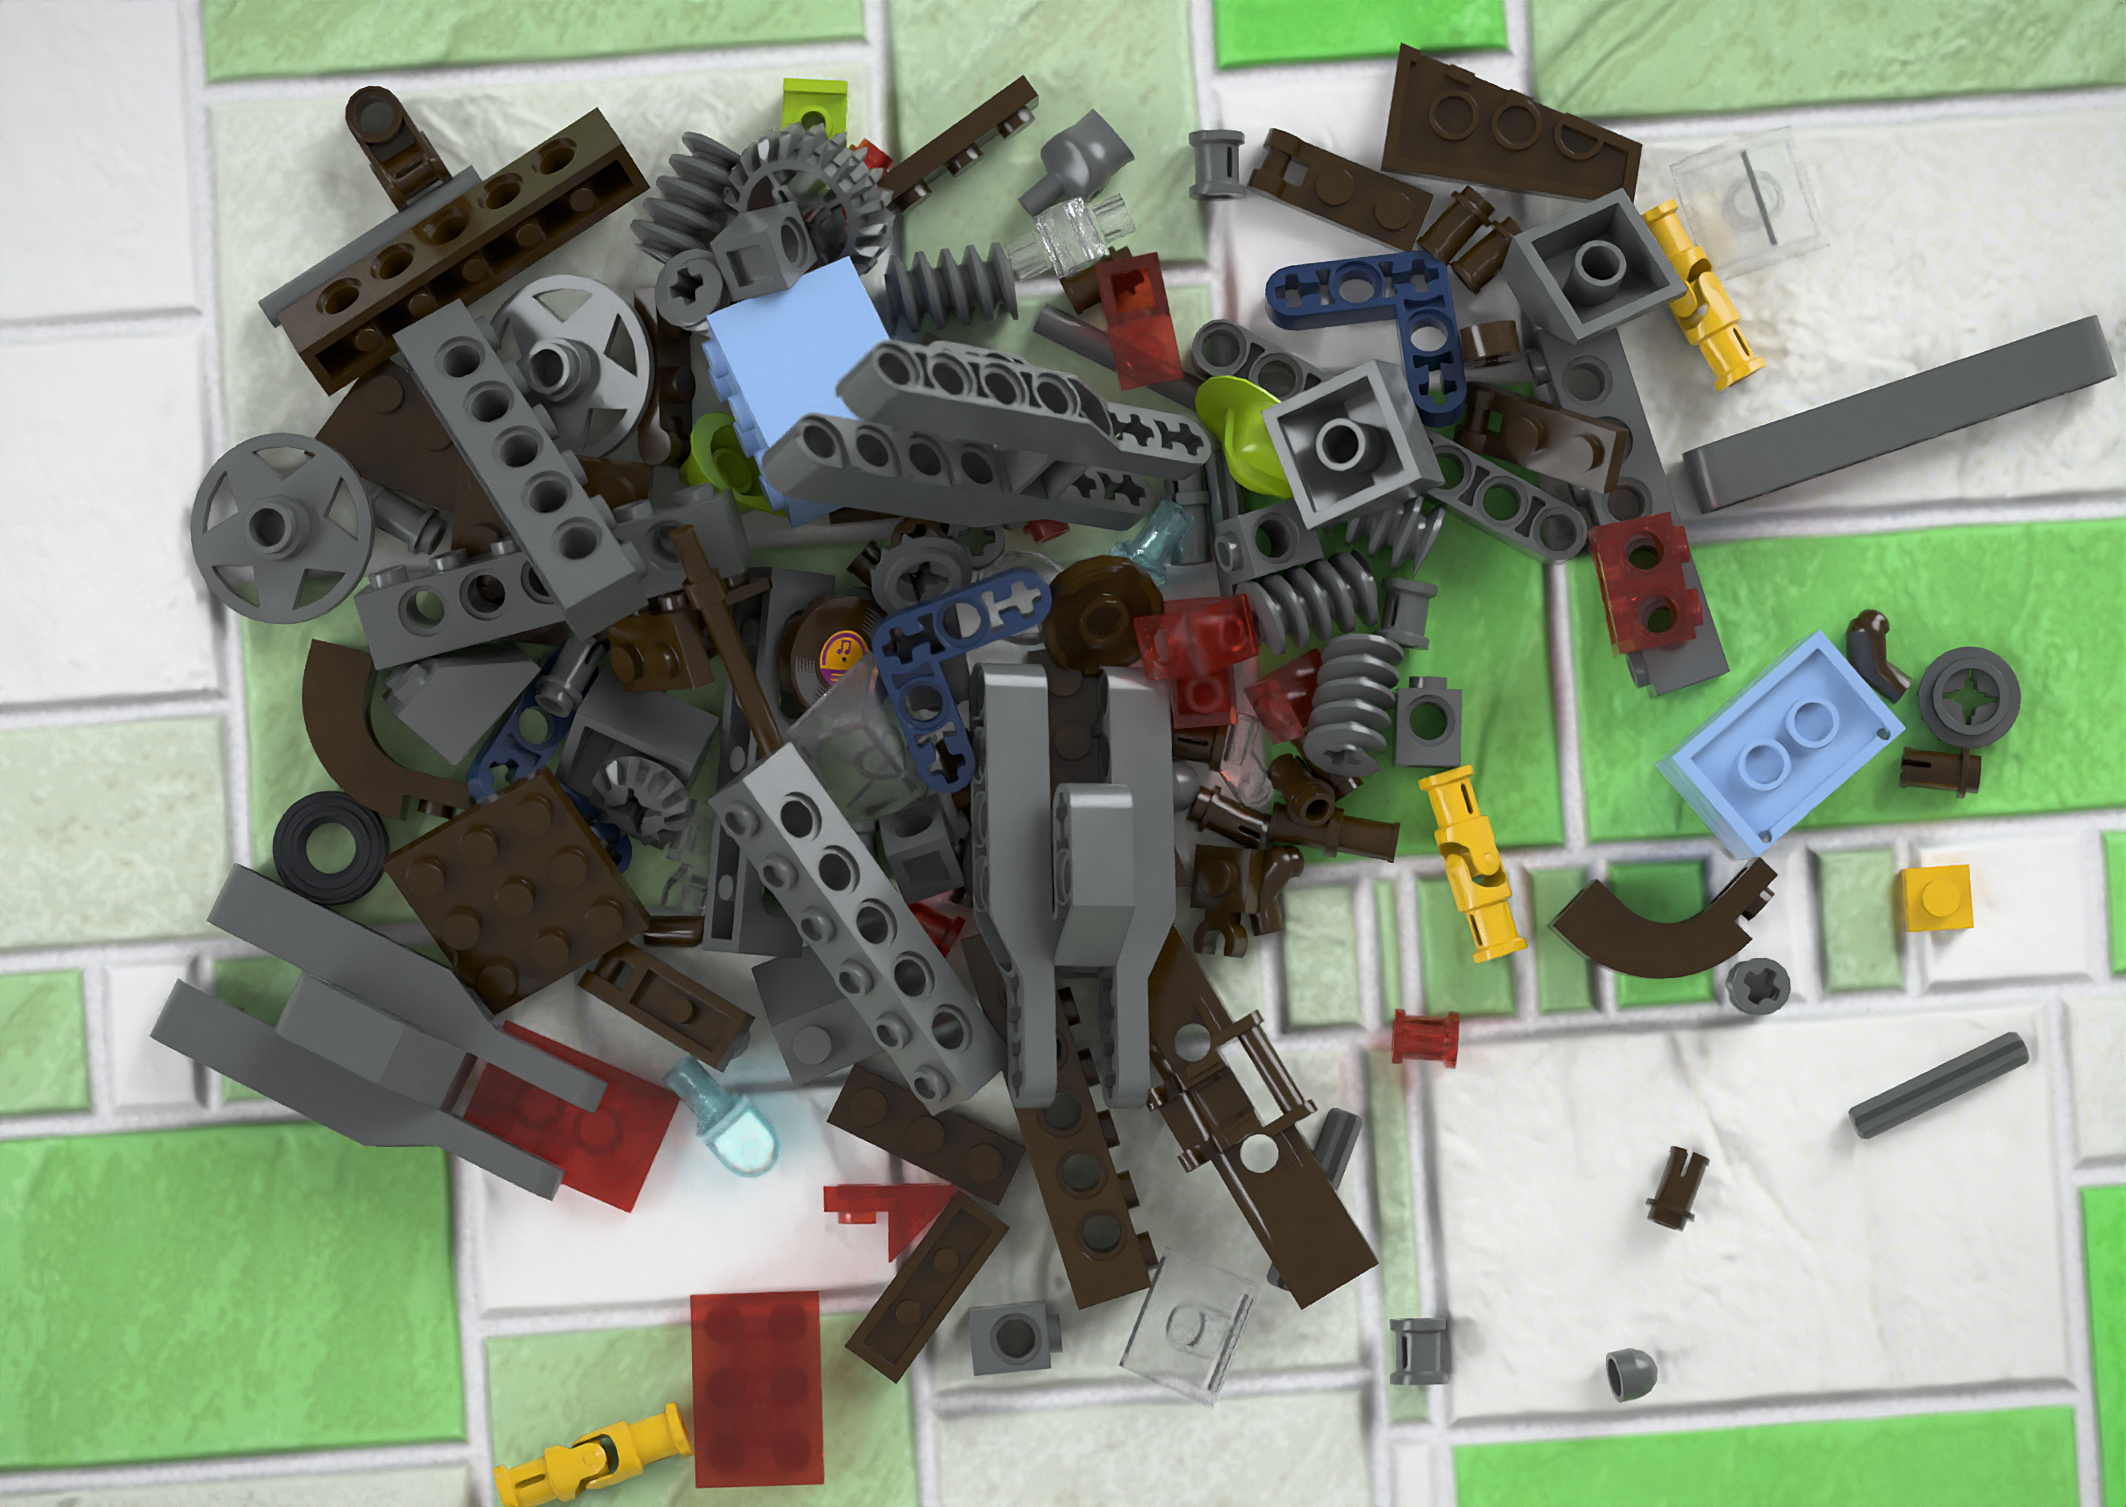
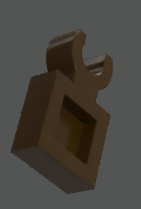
(1226, 886)

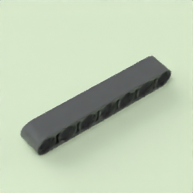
(1899, 414)
(1476, 473)

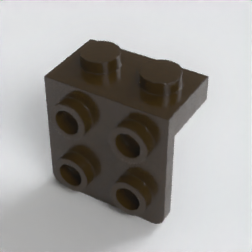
(662, 641)

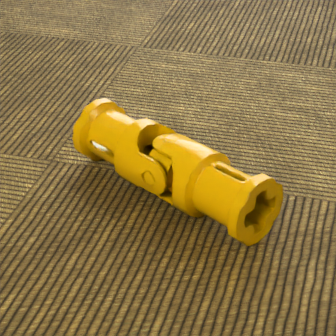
(1718, 330)
(1462, 829)
(589, 1465)

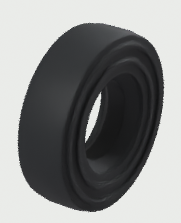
(291, 853)

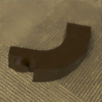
(339, 724)
(1622, 942)

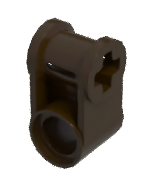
(396, 149)

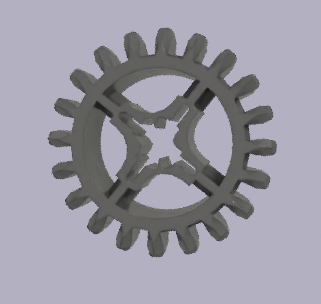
(817, 174)

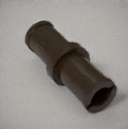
(1338, 834)

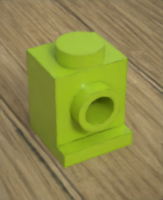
(816, 97)

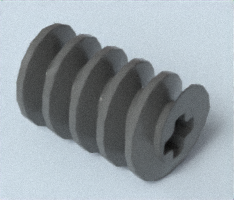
(688, 199)
(950, 287)
(691, 289)
(1401, 529)
(1312, 599)
(1352, 704)

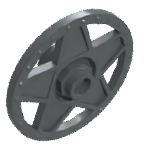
(571, 363)
(282, 528)

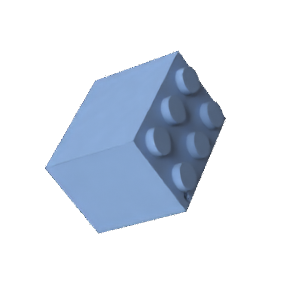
(784, 358)
(1779, 746)

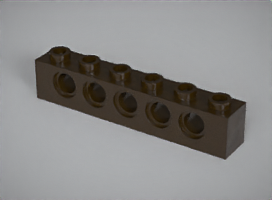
(464, 249)
(1092, 1272)

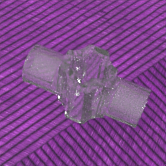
(1069, 237)

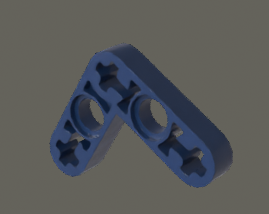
(1408, 308)
(925, 667)
(521, 757)

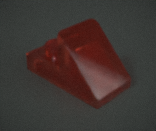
(1138, 321)
(908, 1207)

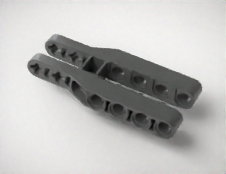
(981, 443)
(1108, 868)
(360, 1063)

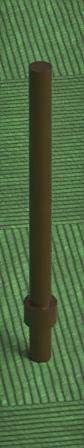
(707, 592)

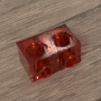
(1625, 586)

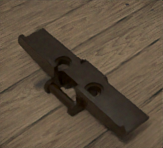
(1212, 1116)

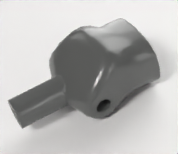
(1078, 163)

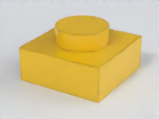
(1937, 898)

